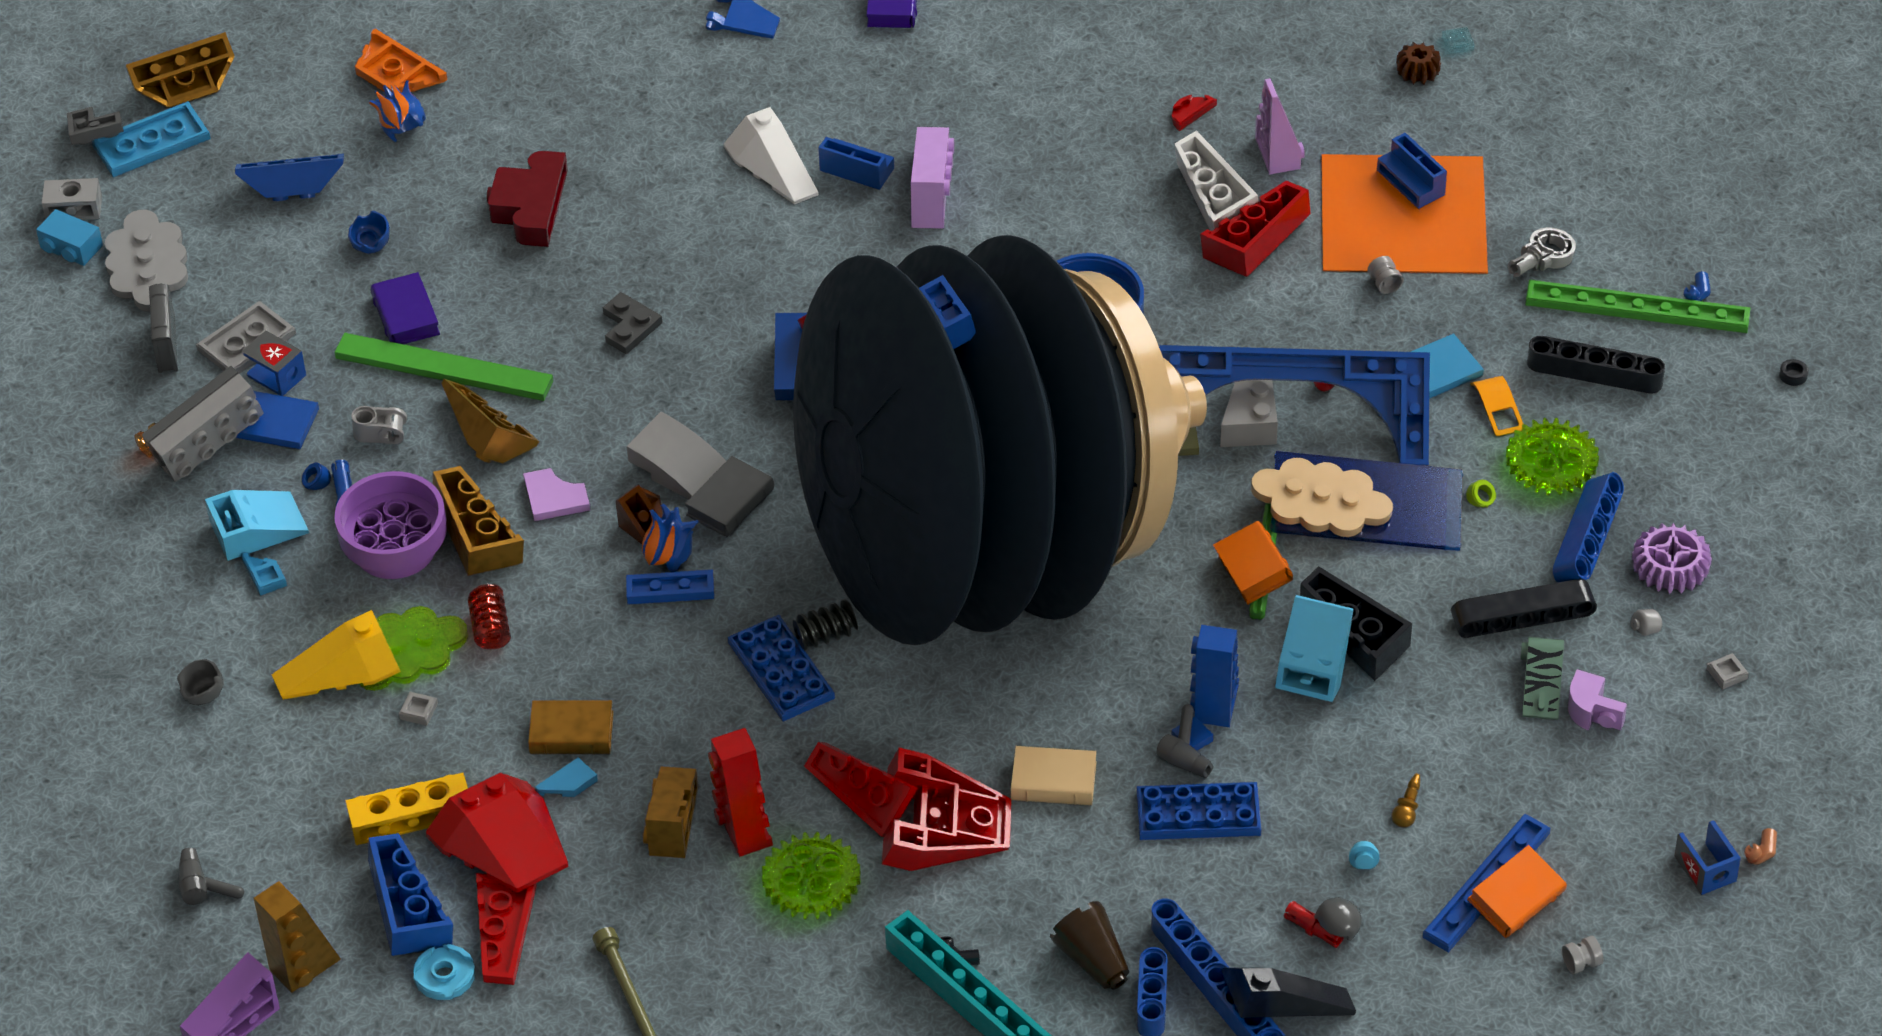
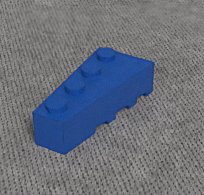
(1215, 675)
(406, 903)

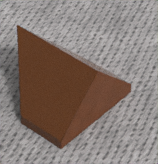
(634, 511)

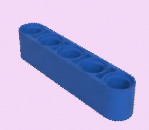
(1588, 528)

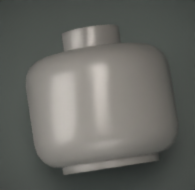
(1646, 621)

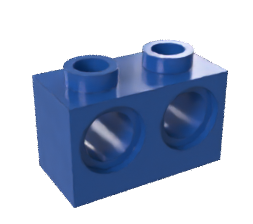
(950, 311)

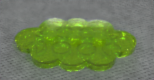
(419, 643)

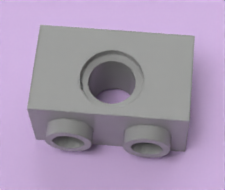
(74, 197)

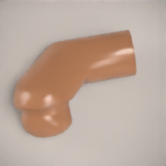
(1765, 851)

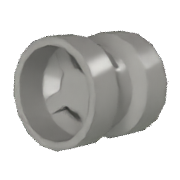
(1385, 274)
(1582, 954)

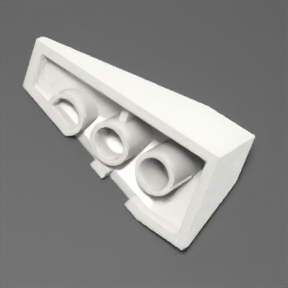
(767, 151)

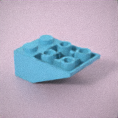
(254, 520)
(1314, 649)

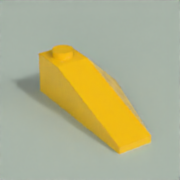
(344, 657)

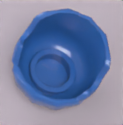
(369, 233)

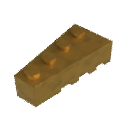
(474, 525)

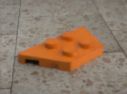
(390, 62)

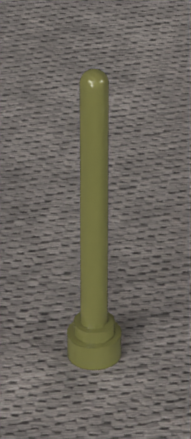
(608, 942)

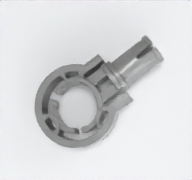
(1537, 255)

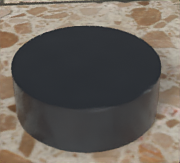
(1793, 372)

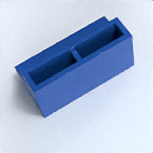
(855, 162)
(1413, 171)

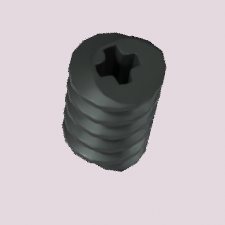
(825, 623)

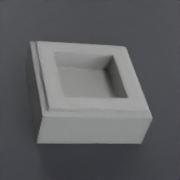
(1727, 671)
(418, 708)

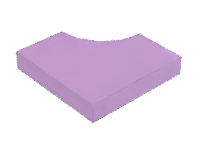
(552, 496)

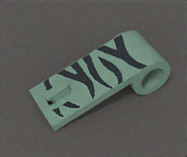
(1542, 677)

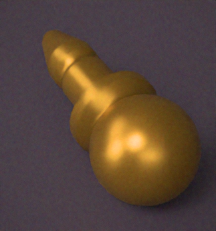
(1404, 813)

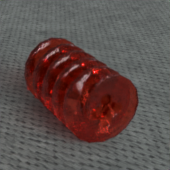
(489, 616)

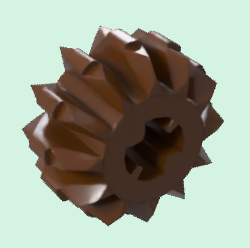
(1418, 63)

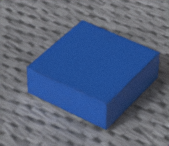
(1199, 736)

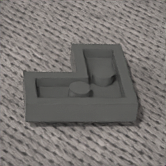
(85, 127)
(634, 322)

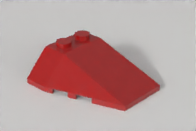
(502, 831)

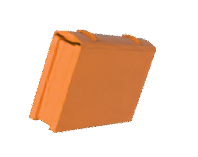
(1253, 562)
(1517, 891)

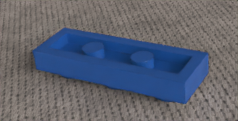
(670, 586)

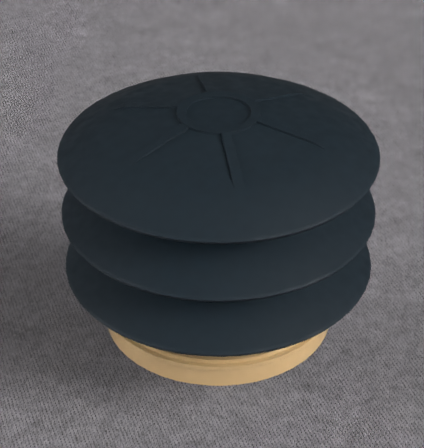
(991, 465)

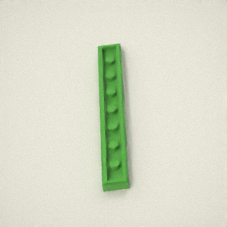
(1638, 306)
(444, 366)

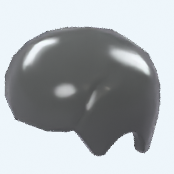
(200, 682)
(1339, 917)

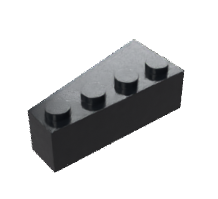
(1375, 633)

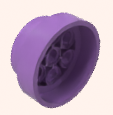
(391, 523)

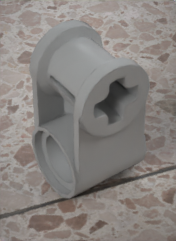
(376, 424)

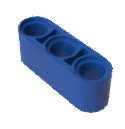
(1152, 992)

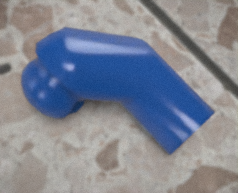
(1701, 290)

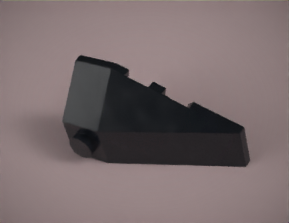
(1284, 994)

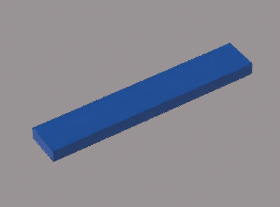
(1459, 912)

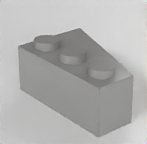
(1250, 415)

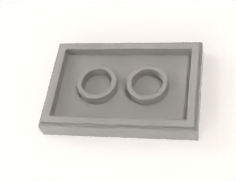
(227, 343)

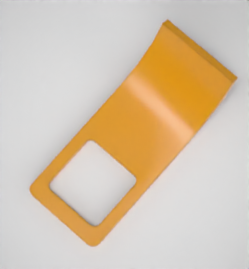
(1496, 397)

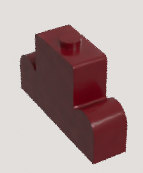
(529, 197)

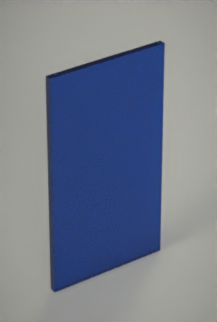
(1423, 500)

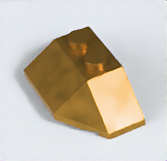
(183, 71)

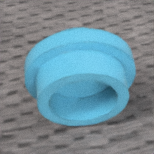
(1364, 855)

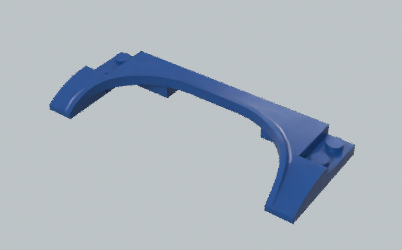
(1387, 380)

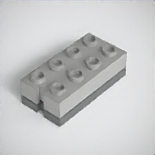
(203, 424)

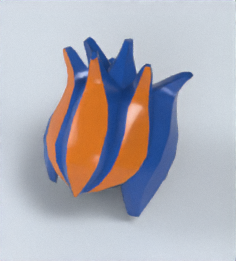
(398, 110)
(668, 539)

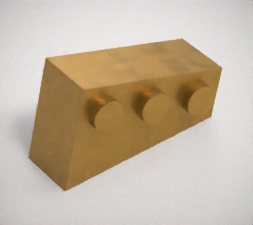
(671, 812)

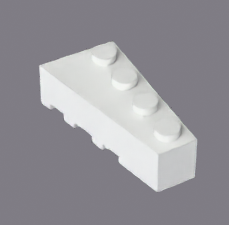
(1212, 180)

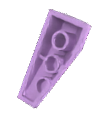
(1275, 135)

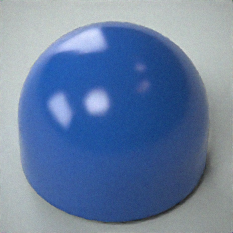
(321, 480)

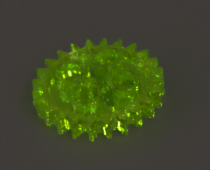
(1552, 456)
(834, 877)

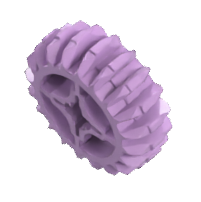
(1689, 558)

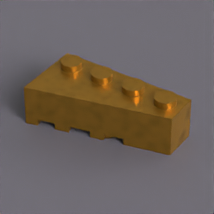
(291, 938)

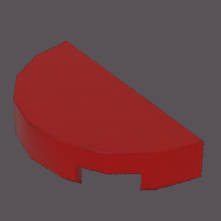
(1190, 109)

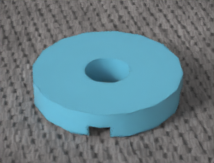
(446, 986)

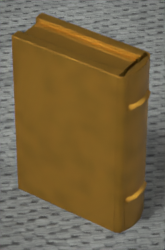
(571, 727)

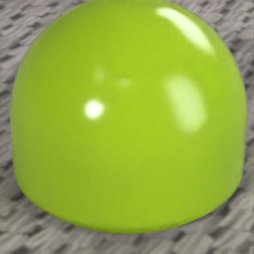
(1472, 493)

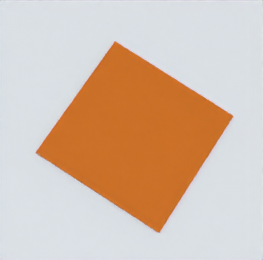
(1373, 219)

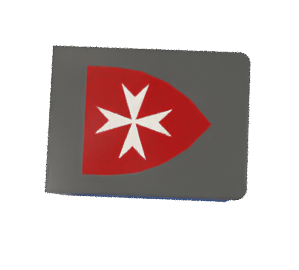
(278, 363)
(1695, 868)

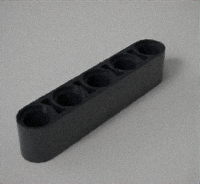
(1596, 364)
(1523, 608)

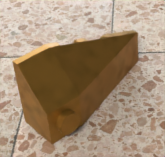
(485, 427)

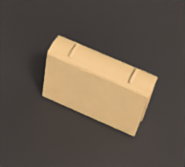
(1053, 775)

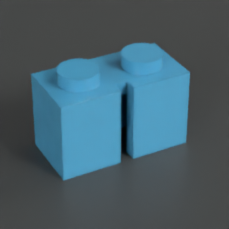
(70, 237)

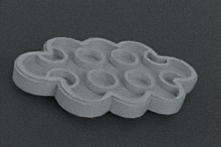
(145, 256)

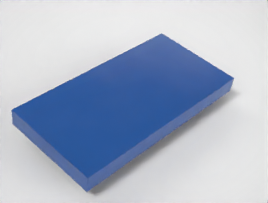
(283, 422)
(781, 668)
(1198, 811)

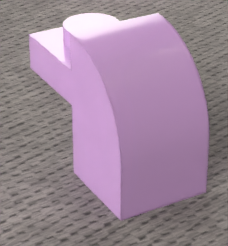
(1588, 704)

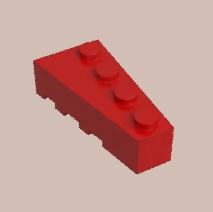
(1258, 229)
(739, 791)

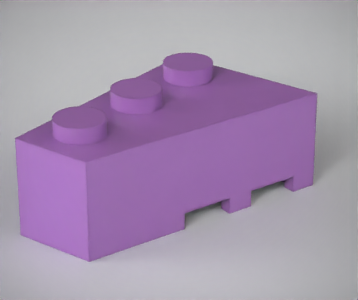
(236, 1004)

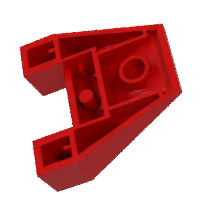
(951, 819)

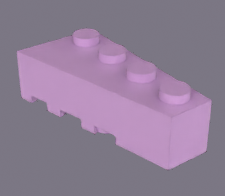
(931, 176)

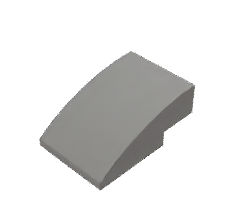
(674, 455)

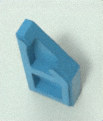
(264, 573)
(569, 780)

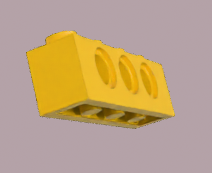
(401, 808)

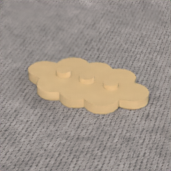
(1321, 497)

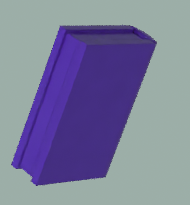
(891, 13)
(405, 309)

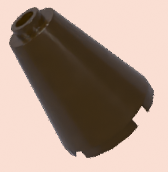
(1092, 945)

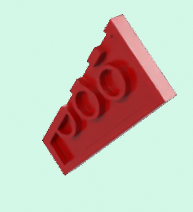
(864, 788)
(502, 928)

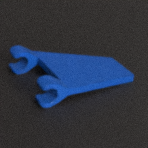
(746, 18)

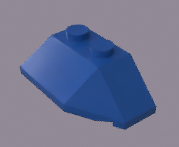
(290, 176)

